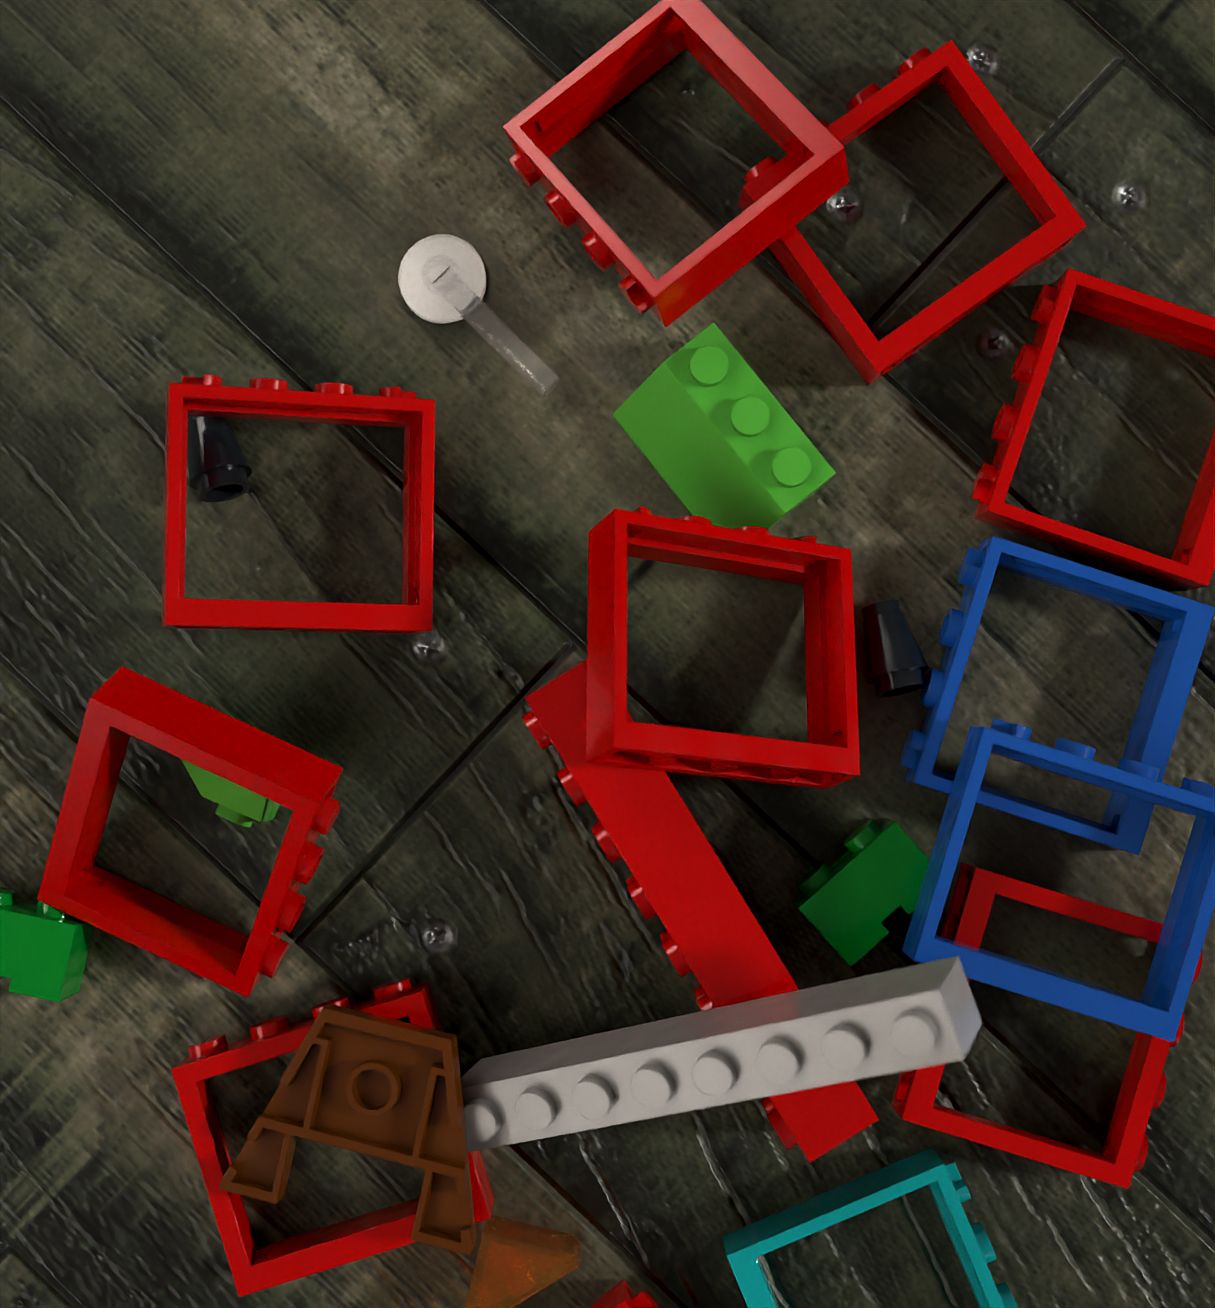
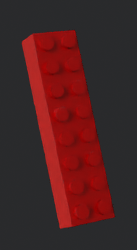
(694, 897)

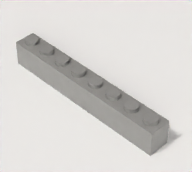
(724, 1055)

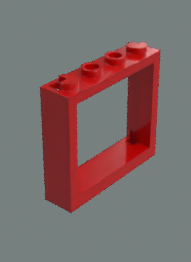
(614, 74)
(1007, 148)
(1139, 312)
(327, 404)
(751, 551)
(225, 747)
(1144, 1076)
(330, 1245)

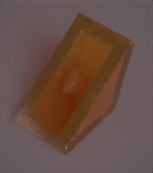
(519, 1262)

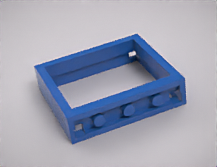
(1159, 706)
(1186, 919)

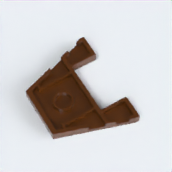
(378, 1093)

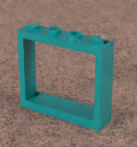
(856, 1197)

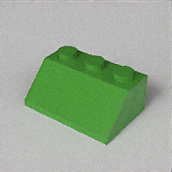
(722, 437)

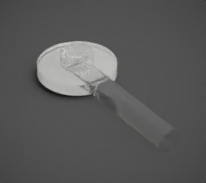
(446, 283)

